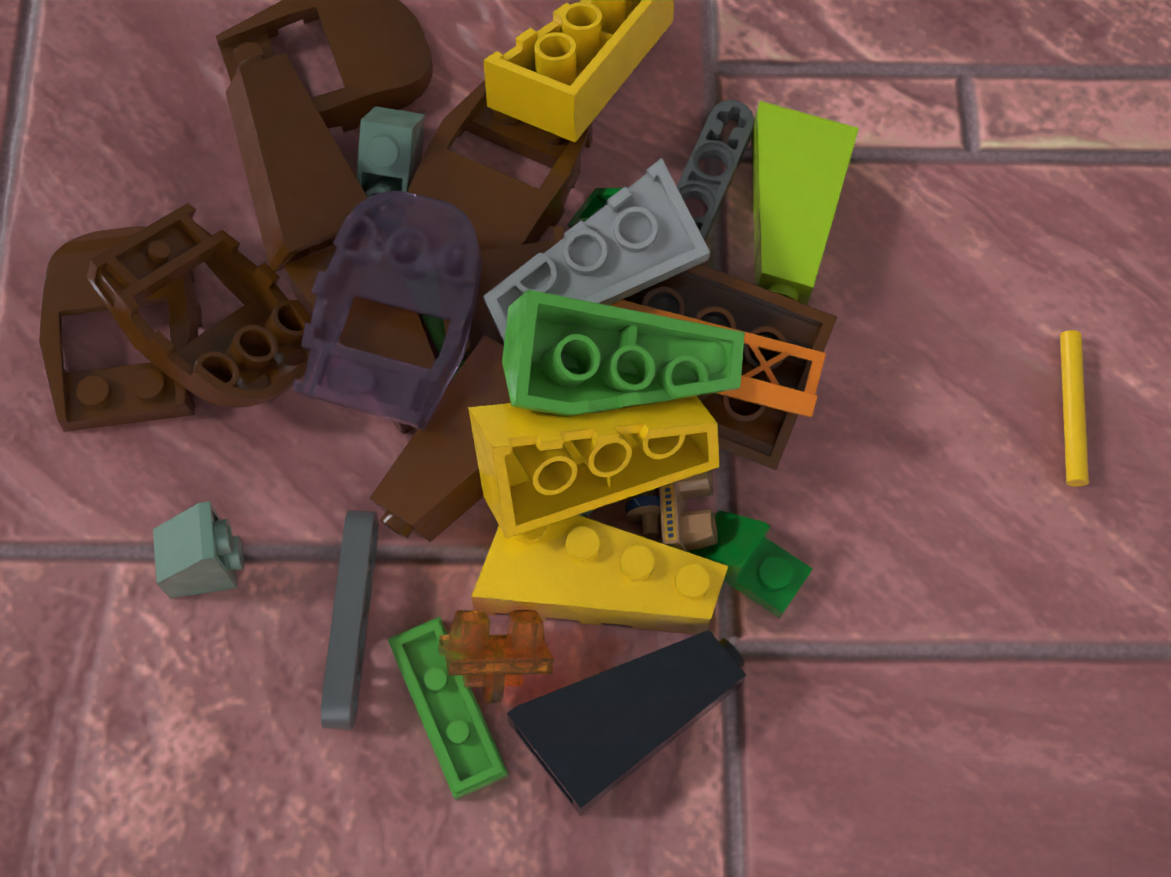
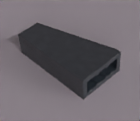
(622, 717)

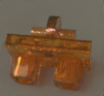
(498, 658)

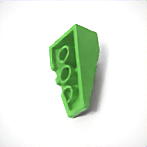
(599, 357)

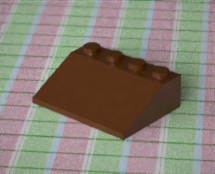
(724, 300)

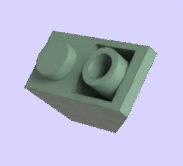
(389, 150)
(196, 553)

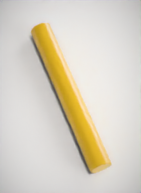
(1074, 409)

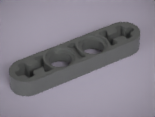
(714, 188)
(349, 620)

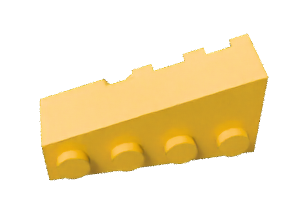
(574, 63)
(559, 466)
(598, 577)

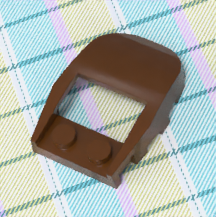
(373, 45)
(497, 205)
(238, 360)
(112, 393)

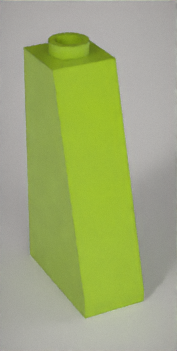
(796, 190)

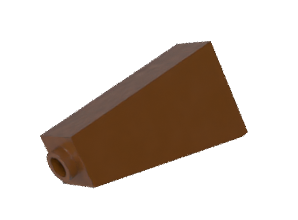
(290, 161)
(369, 324)
(439, 468)

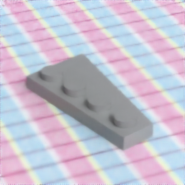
(618, 251)

